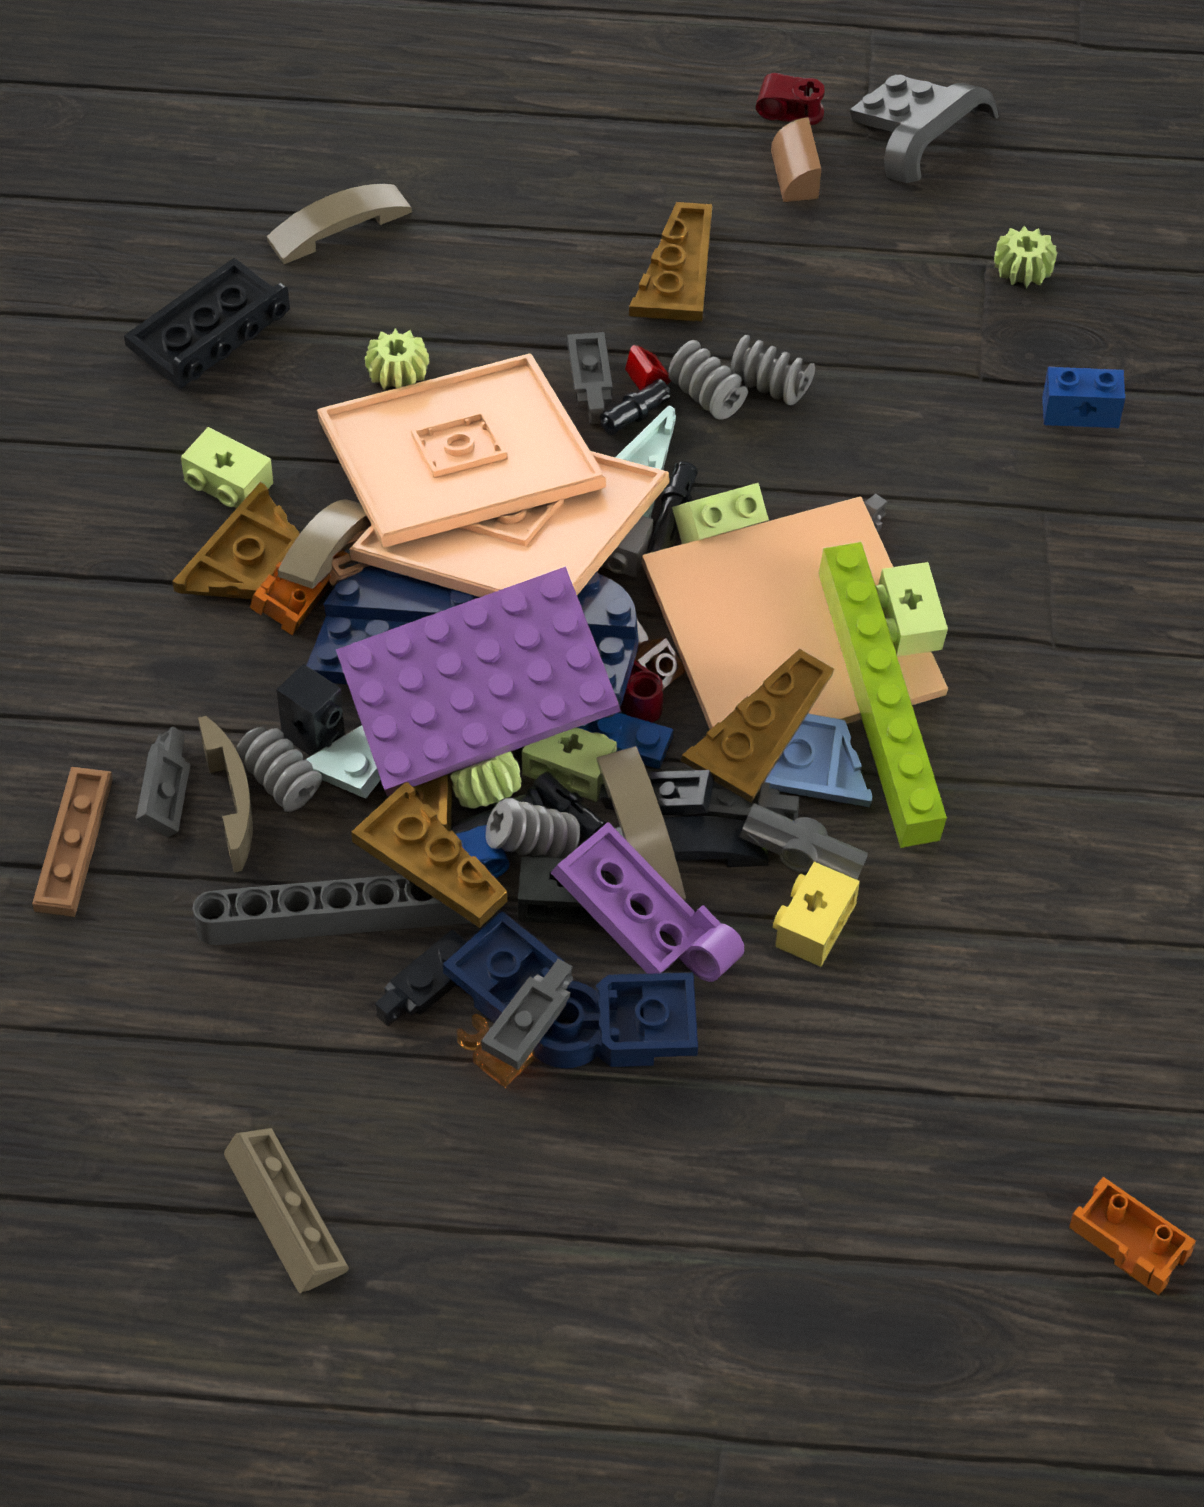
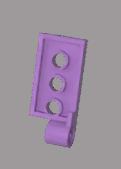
(699, 937)

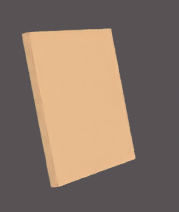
(459, 450)
(529, 542)
(756, 598)

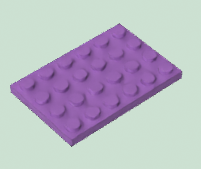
(477, 680)

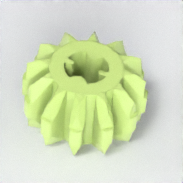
(1025, 256)
(396, 359)
(487, 781)

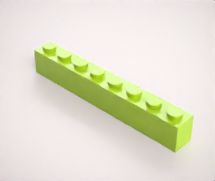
(882, 695)

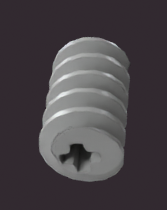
(770, 373)
(707, 380)
(279, 767)
(532, 830)

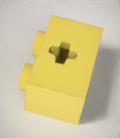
(816, 913)

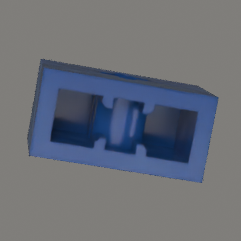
(1083, 397)

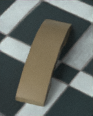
(333, 214)
(320, 540)
(223, 756)
(640, 813)

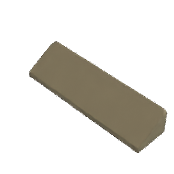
(284, 1209)

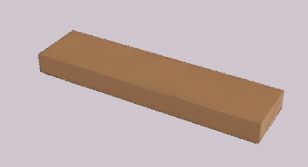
(72, 842)

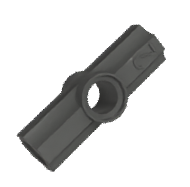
(801, 842)

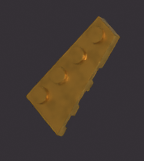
(677, 268)
(757, 732)
(422, 850)

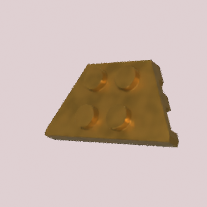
(240, 551)

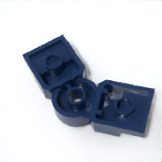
(620, 1022)

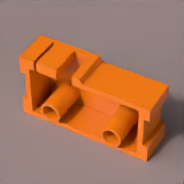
(289, 601)
(1132, 1235)

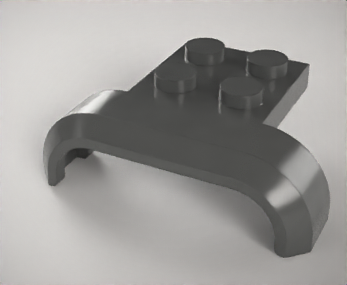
(916, 116)

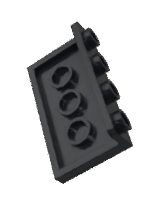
(208, 322)

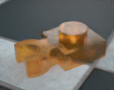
(494, 1067)

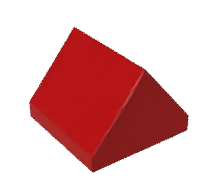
(645, 367)

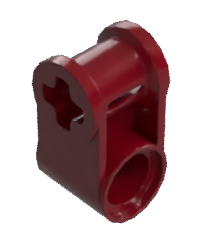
(788, 98)
(643, 694)

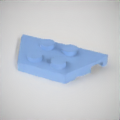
(821, 764)

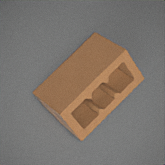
(796, 161)

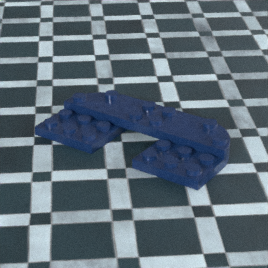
(385, 600)

